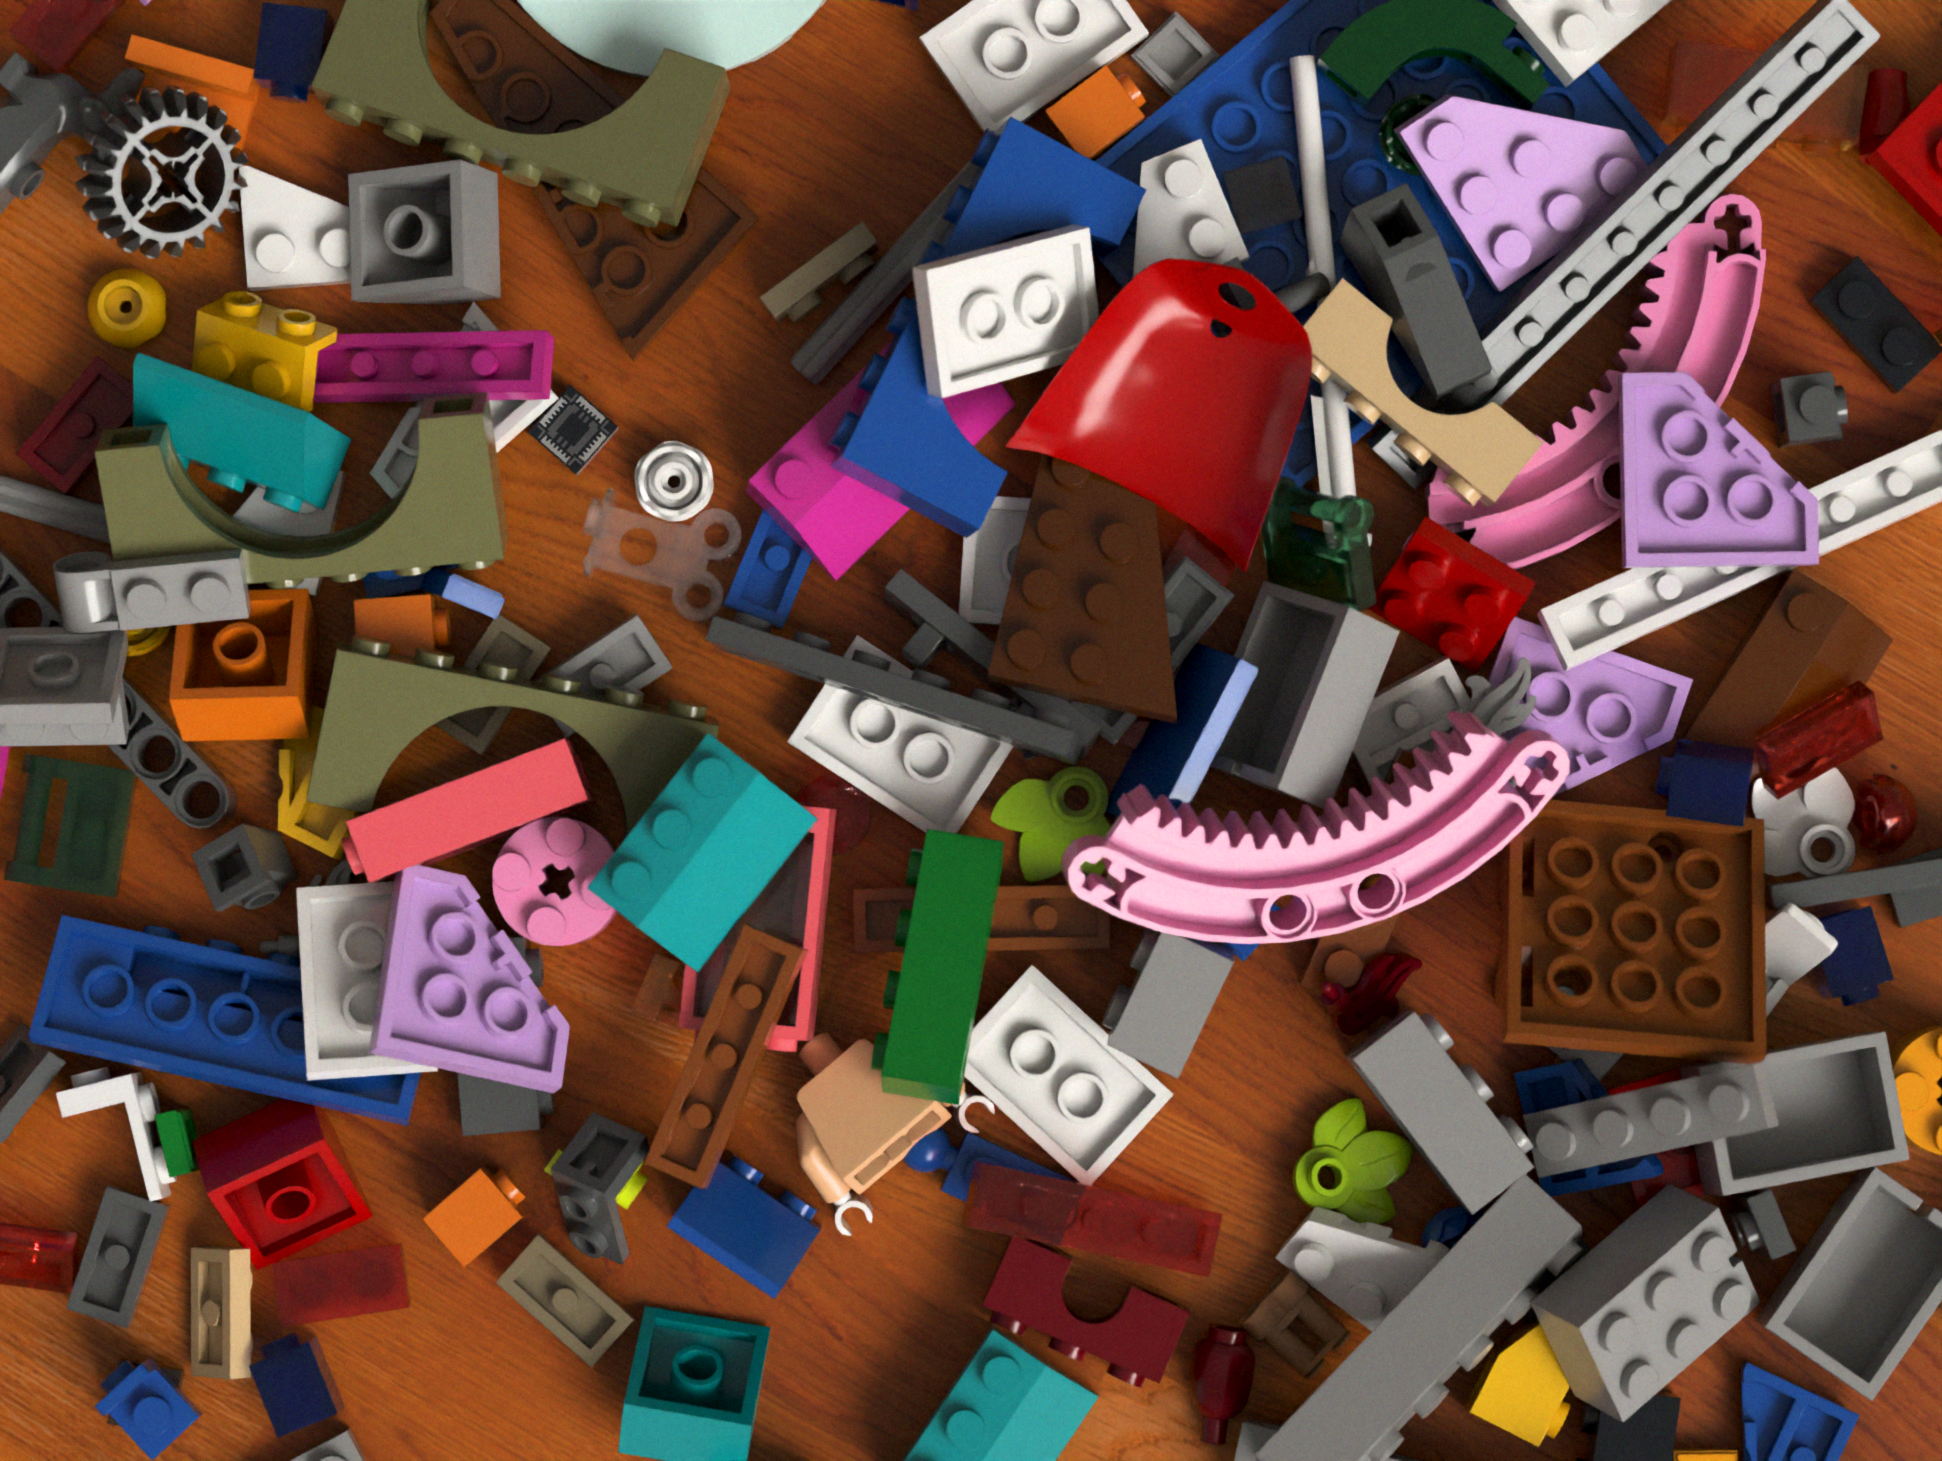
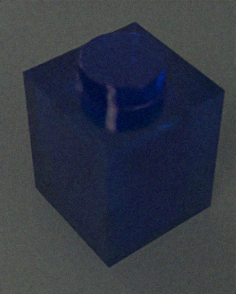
(291, 49)
(1706, 782)
(1857, 961)
(295, 1383)

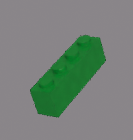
(941, 966)

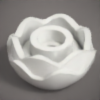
(670, 460)

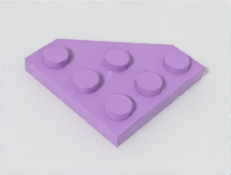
(1516, 178)
(1703, 485)
(1595, 710)
(460, 990)

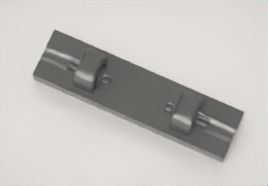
(945, 629)

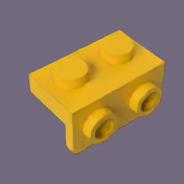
(260, 347)

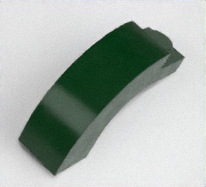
(1414, 30)

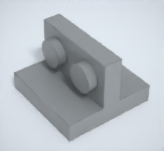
(62, 687)

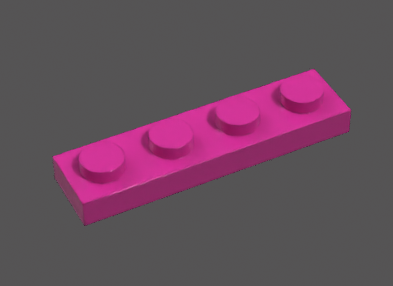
(435, 365)

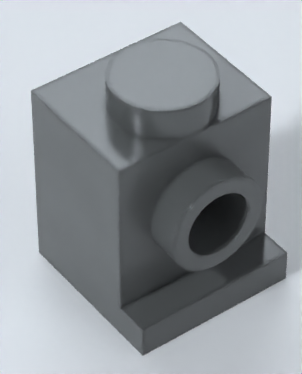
(1808, 409)
(250, 876)

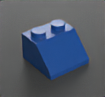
(747, 1225)

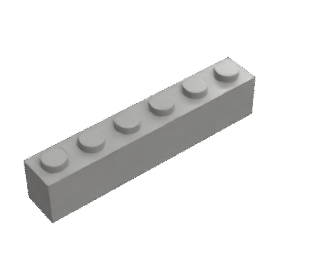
(1433, 1332)

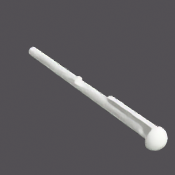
(1328, 411)

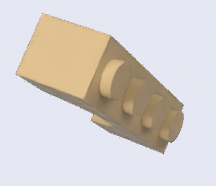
(1476, 449)

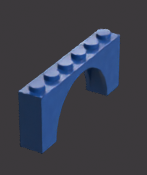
(901, 434)

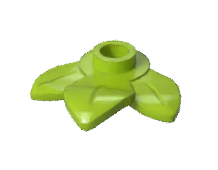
(1048, 824)
(1360, 1161)

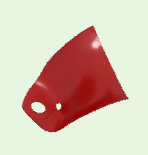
(1174, 406)

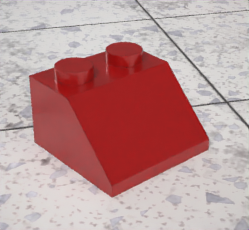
(280, 1180)

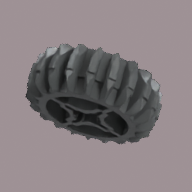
(199, 141)

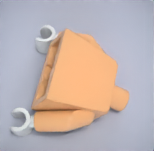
(854, 1129)

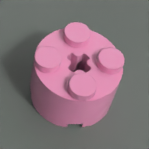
(522, 873)

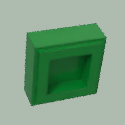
(176, 1135)

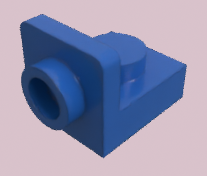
(147, 1405)

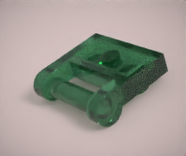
(1314, 560)
(91, 828)

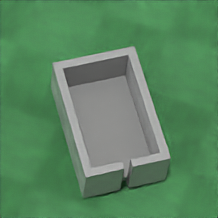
(1309, 694)
(1442, 1108)
(1832, 1111)
(1862, 1283)
(1645, 1302)

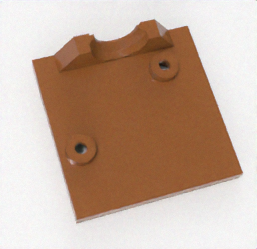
(1649, 946)

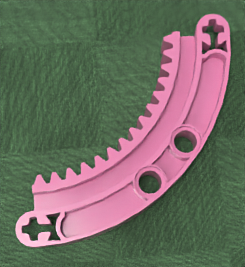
(1694, 325)
(1417, 832)

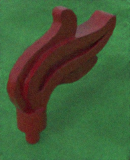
(1373, 995)

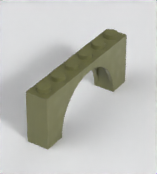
(632, 158)
(441, 515)
(388, 699)

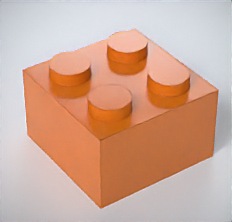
(248, 673)

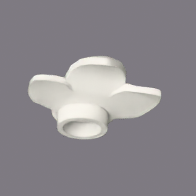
(1800, 818)

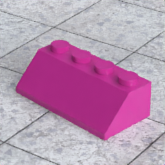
(831, 512)

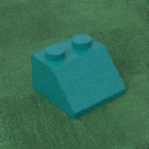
(693, 1388)

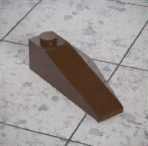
(1790, 659)

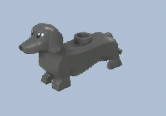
(43, 113)

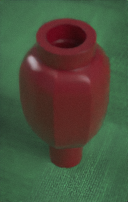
(1221, 1379)

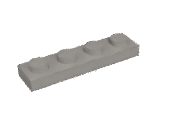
(1651, 1119)

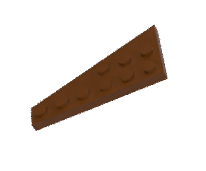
(542, 88)
(1088, 598)

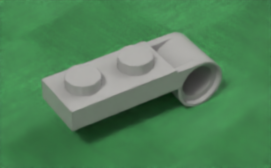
(150, 591)

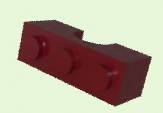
(1133, 1338)

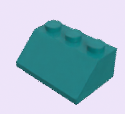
(240, 434)
(702, 853)
(1004, 1408)

